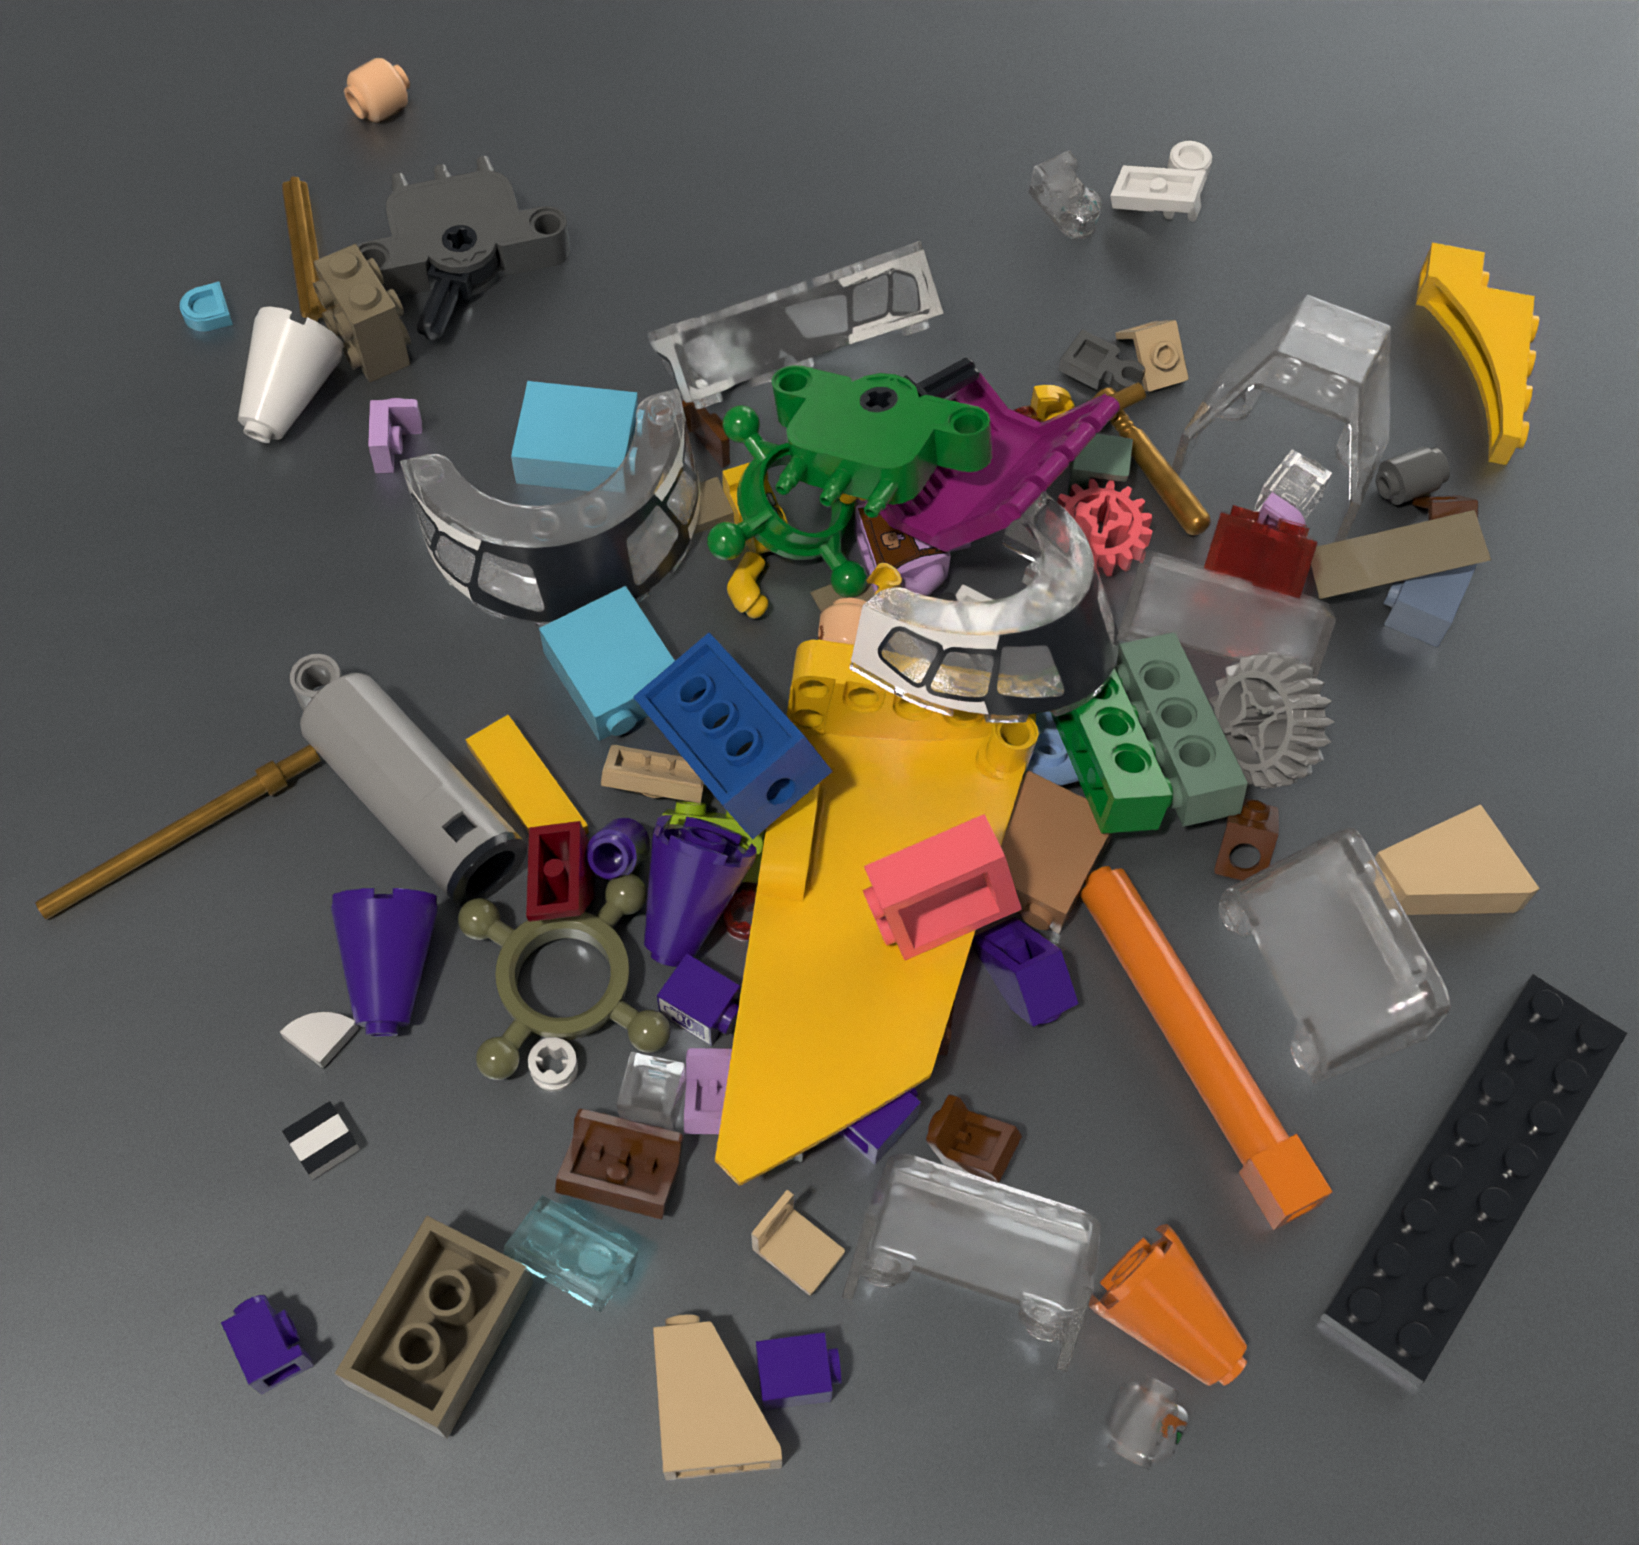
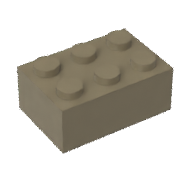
(435, 1326)

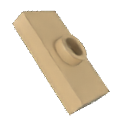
(651, 774)

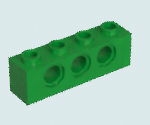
(1115, 762)

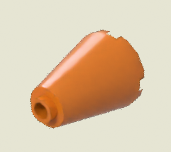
(1171, 1309)

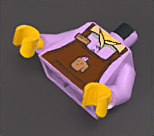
(896, 557)

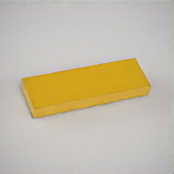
(521, 776)

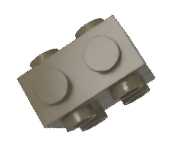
(362, 312)

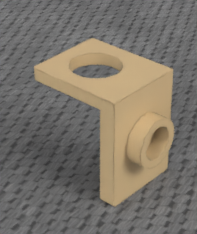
(1159, 351)
(795, 1245)

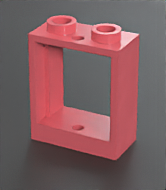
(941, 888)

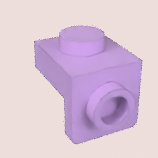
(705, 1089)

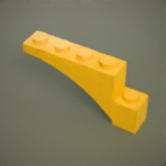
(1491, 332)

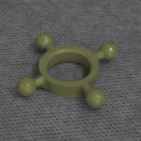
(480, 919)

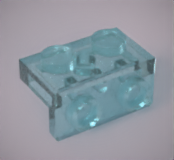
(572, 1253)

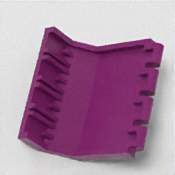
(1025, 461)

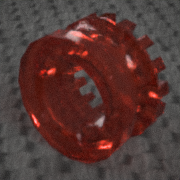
(742, 899)

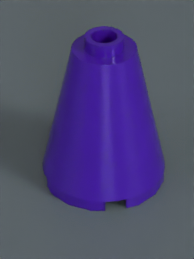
(690, 884)
(383, 953)

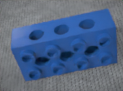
(750, 786)

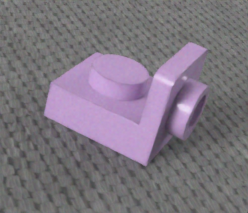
(387, 424)

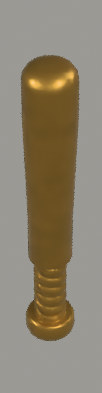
(1161, 475)

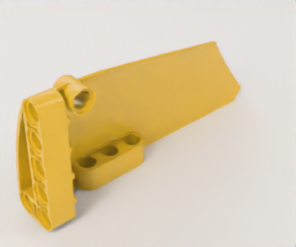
(825, 1007)

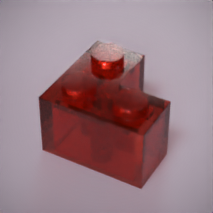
(1261, 552)

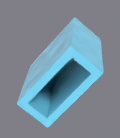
(572, 435)
(605, 659)

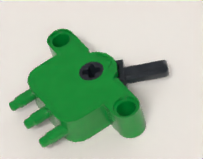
(878, 432)

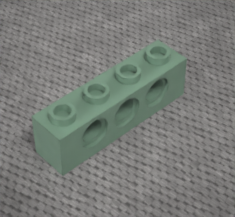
(1182, 729)

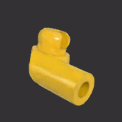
(743, 586)

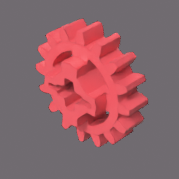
(1124, 525)

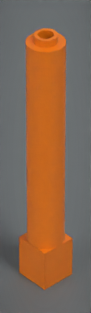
(1274, 1165)

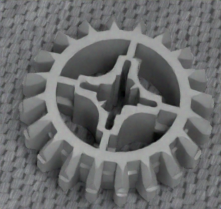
(1272, 718)

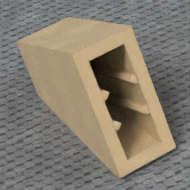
(1457, 869)
(705, 1406)

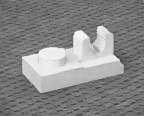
(1159, 190)

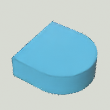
(205, 308)

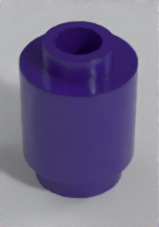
(618, 848)

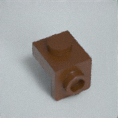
(972, 1140)

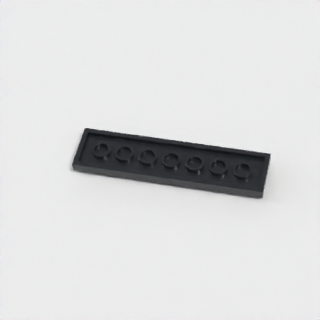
(1473, 1180)

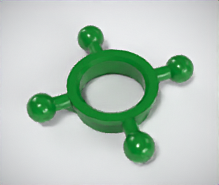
(760, 521)

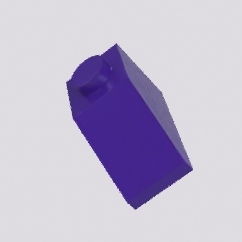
(1026, 971)

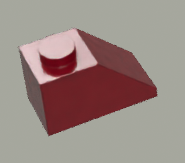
(558, 872)

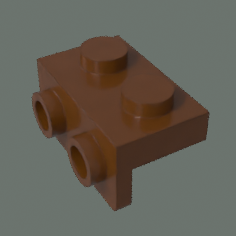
(620, 1164)

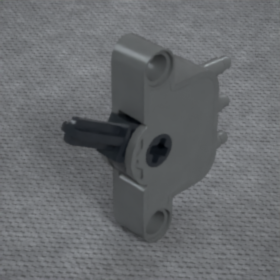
(460, 238)

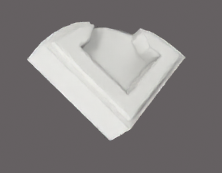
(320, 1035)

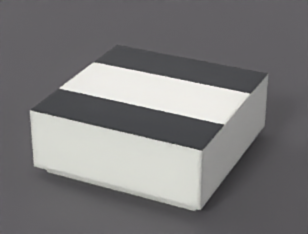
(320, 1140)

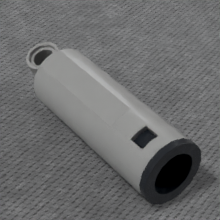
(406, 781)

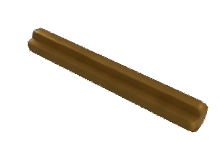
(303, 245)

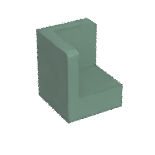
(1102, 458)

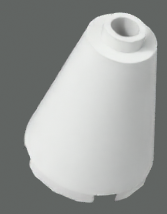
(284, 371)

